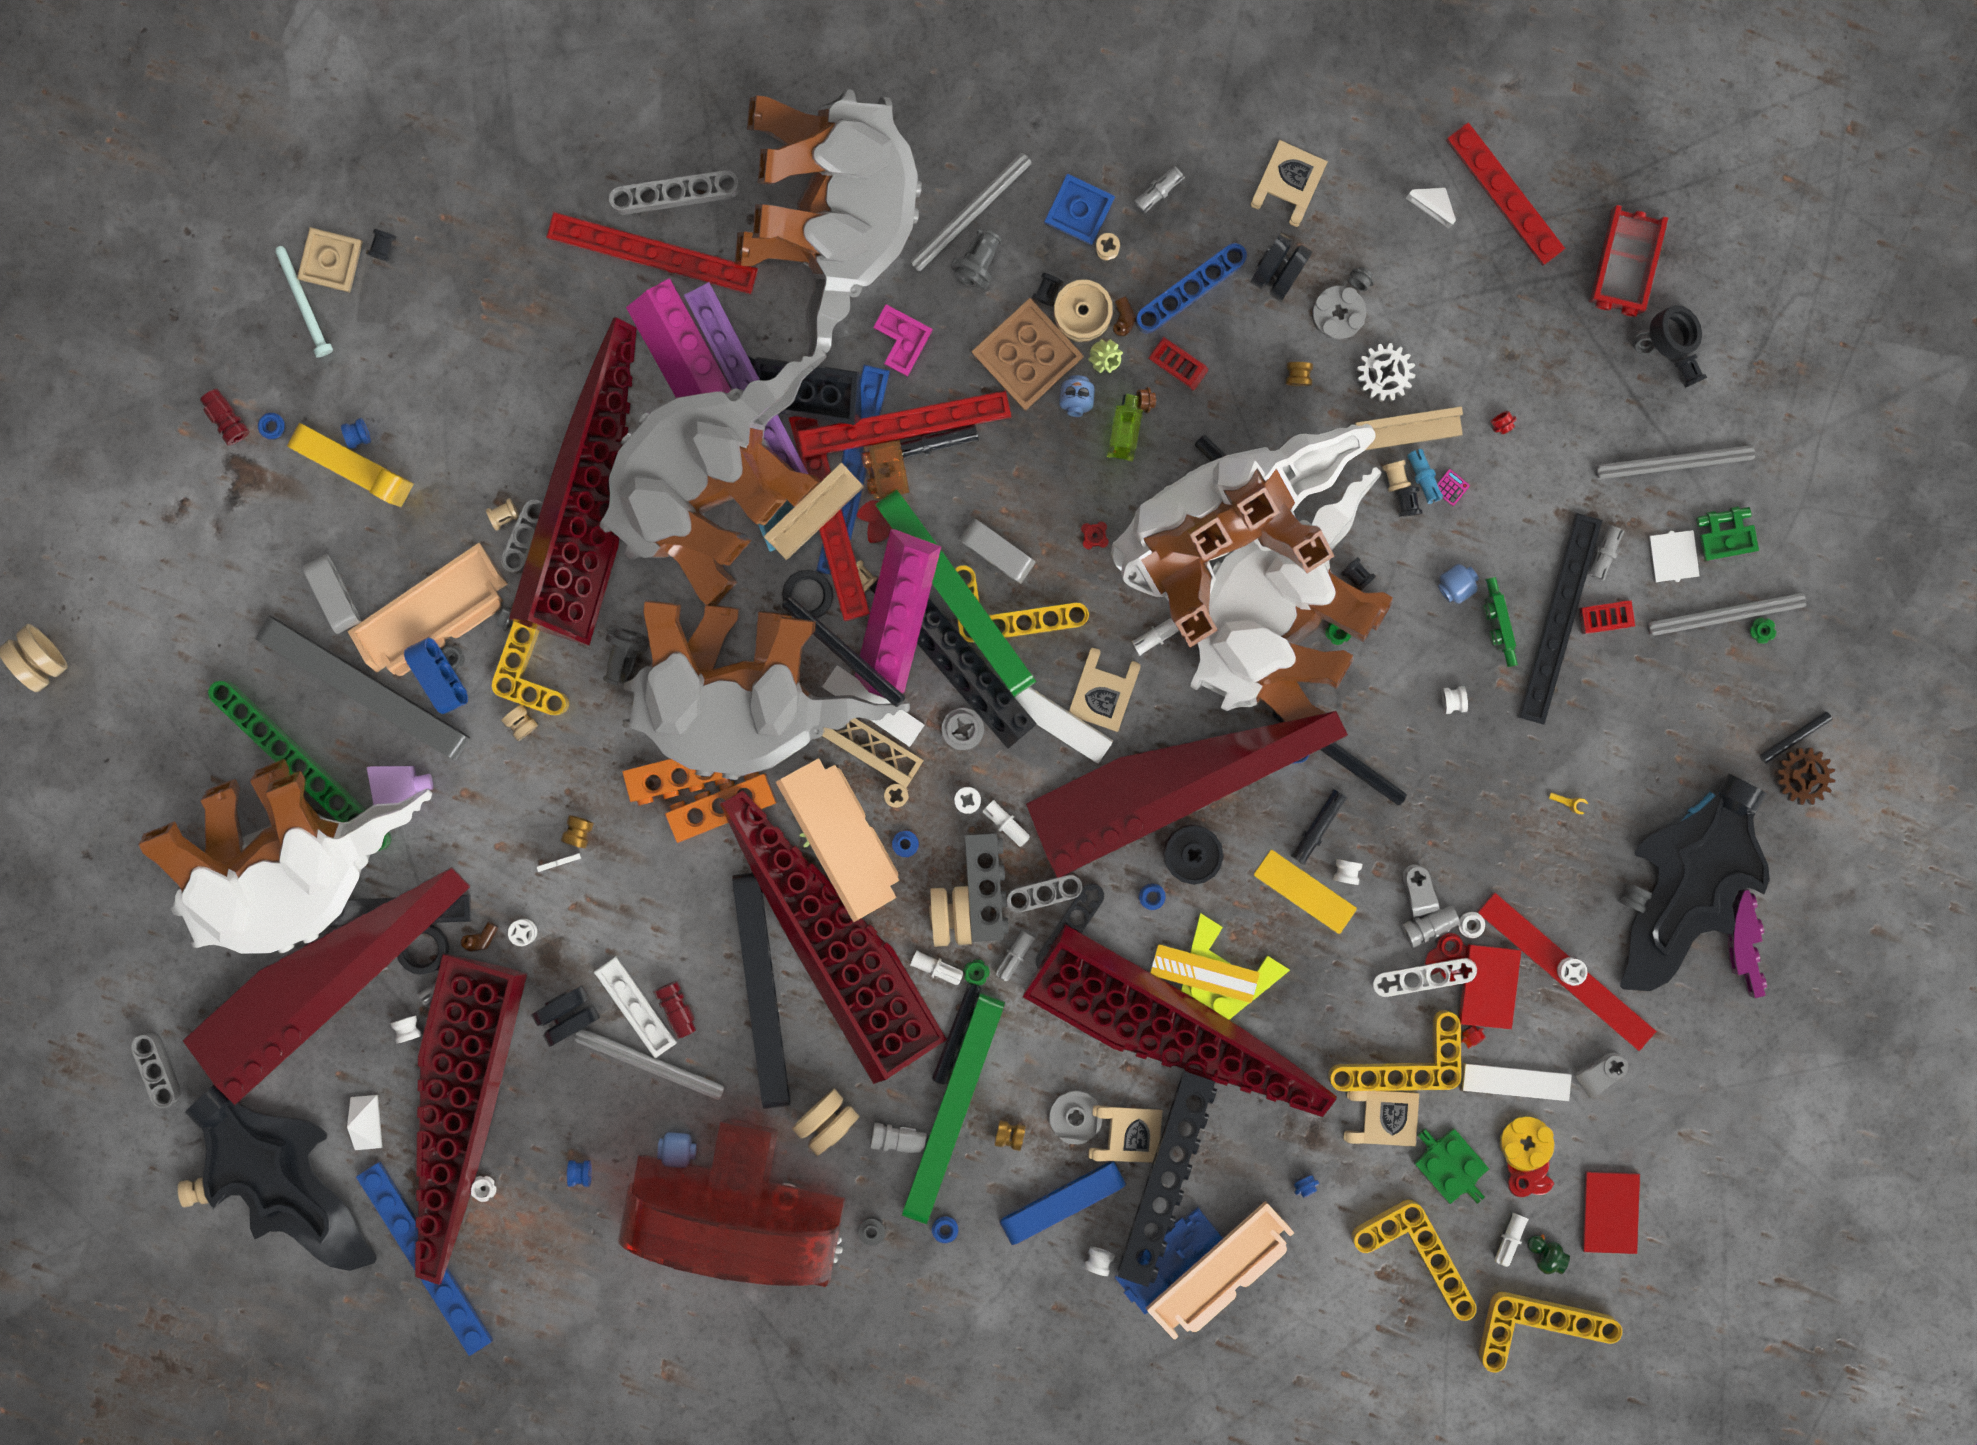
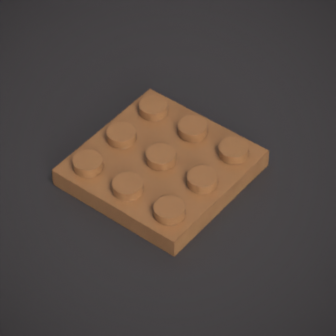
(1027, 354)

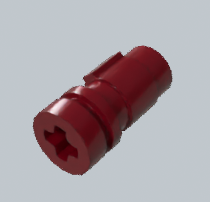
(223, 415)
(677, 1013)

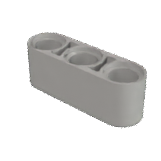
(514, 544)
(997, 550)
(331, 593)
(1034, 902)
(153, 1083)

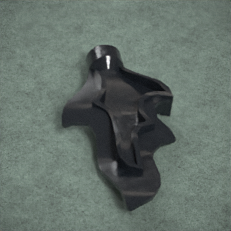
(1698, 878)
(271, 1170)

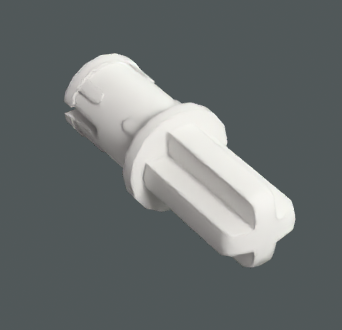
(1155, 636)
(1006, 823)
(937, 968)
(1511, 1239)

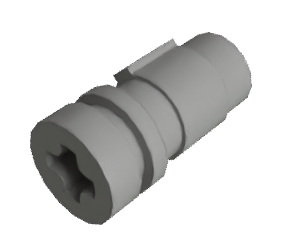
(1431, 925)
(899, 1139)

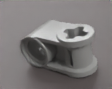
(1420, 895)
(1598, 1076)

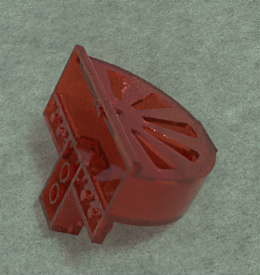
(730, 1217)

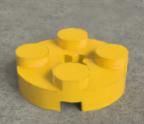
(1514, 1151)

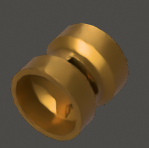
(577, 831)
(1004, 1132)

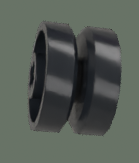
(1280, 266)
(1206, 863)
(565, 1015)

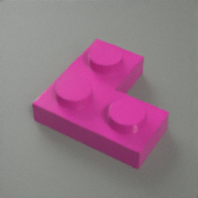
(909, 338)

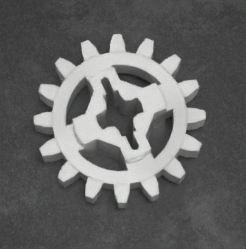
(1374, 366)

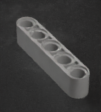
(662, 188)

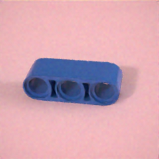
(436, 675)

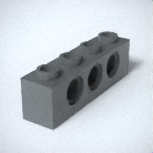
(980, 928)

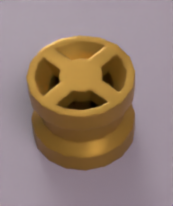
(1299, 374)

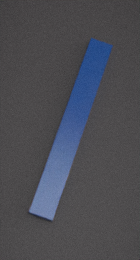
(873, 389)

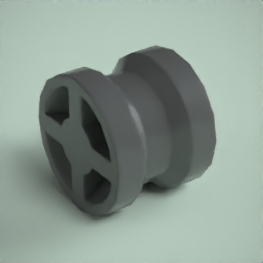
(1635, 898)

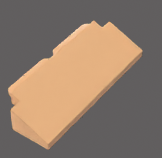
(435, 608)
(841, 837)
(1213, 1279)

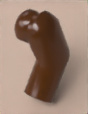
(1126, 319)
(480, 941)

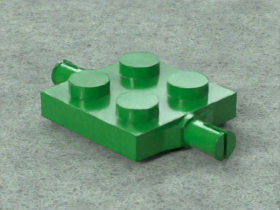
(1501, 632)
(1451, 1166)

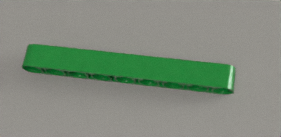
(961, 600)
(293, 753)
(953, 1108)

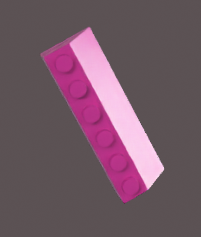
(676, 342)
(898, 608)

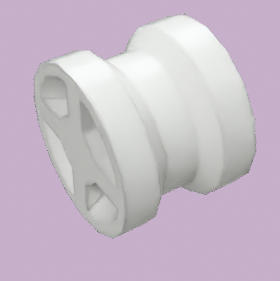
(1454, 699)
(965, 797)
(1347, 872)
(518, 935)
(1575, 974)
(406, 1029)
(1098, 1261)

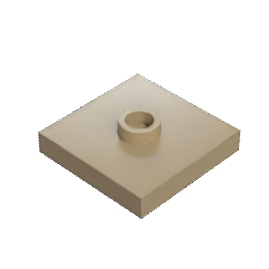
(330, 260)

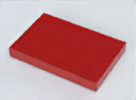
(1492, 993)
(1611, 1212)

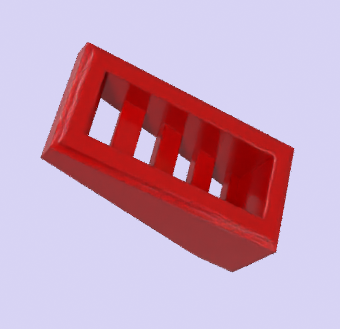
(1197, 376)
(1585, 617)

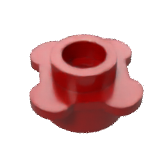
(1101, 539)

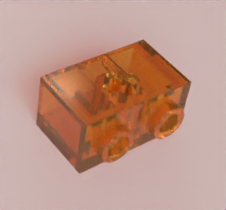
(890, 456)

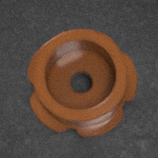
(1146, 399)

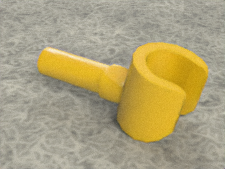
(1568, 802)

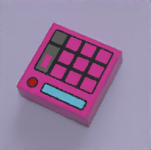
(1452, 487)

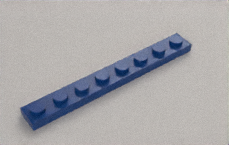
(402, 1226)

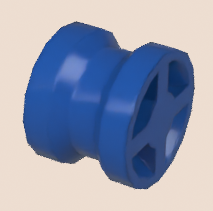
(356, 433)
(579, 1173)

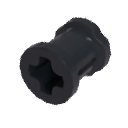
(381, 245)
(1047, 289)
(1690, 370)
(1408, 502)
(1358, 574)

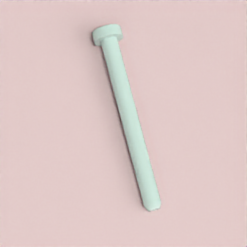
(322, 349)

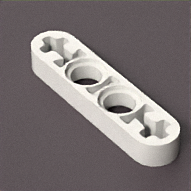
(1424, 974)

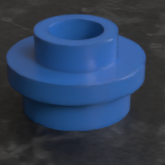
(264, 422)
(905, 852)
(1160, 896)
(1306, 1186)
(938, 1235)

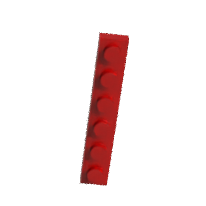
(1505, 194)

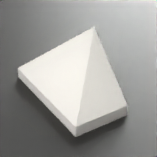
(1434, 203)
(364, 1122)

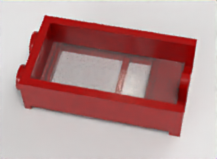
(1628, 262)

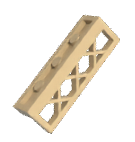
(1415, 428)
(813, 511)
(871, 758)

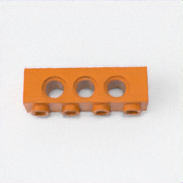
(637, 781)
(684, 828)

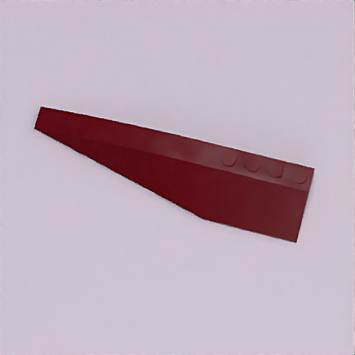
(569, 549)
(1164, 785)
(844, 958)
(308, 987)
(1157, 1021)
(458, 1088)

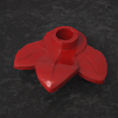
(878, 527)
(1440, 954)
(1536, 1181)

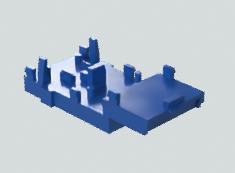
(1186, 1245)

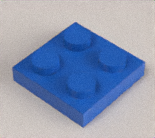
(1079, 209)

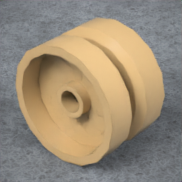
(1088, 326)
(32, 658)
(950, 916)
(829, 1126)

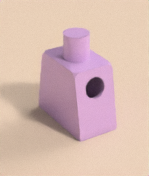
(396, 783)

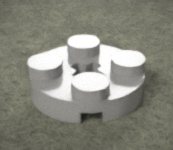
(1347, 299)
(1064, 1127)

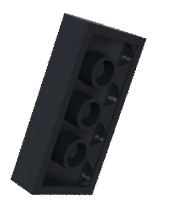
(823, 394)

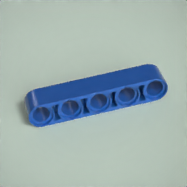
(1198, 277)
(1062, 1202)

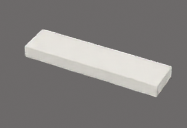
(900, 725)
(1064, 725)
(635, 1007)
(1516, 1082)

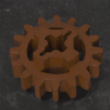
(1807, 766)

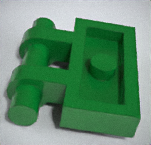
(1728, 542)

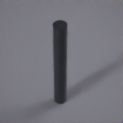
(1796, 737)

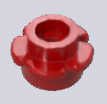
(1503, 422)
(1473, 1037)

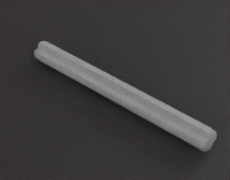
(970, 212)
(1675, 462)
(1727, 614)
(649, 1063)

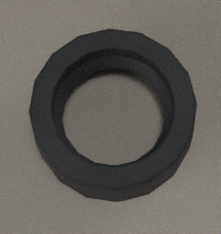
(1662, 338)
(820, 579)
(443, 948)

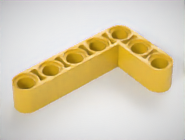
(350, 465)
(1035, 615)
(516, 674)
(1408, 1070)
(1426, 1250)
(1540, 1320)

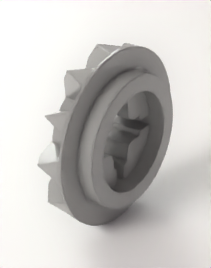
(950, 725)

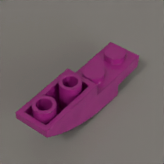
(1747, 931)

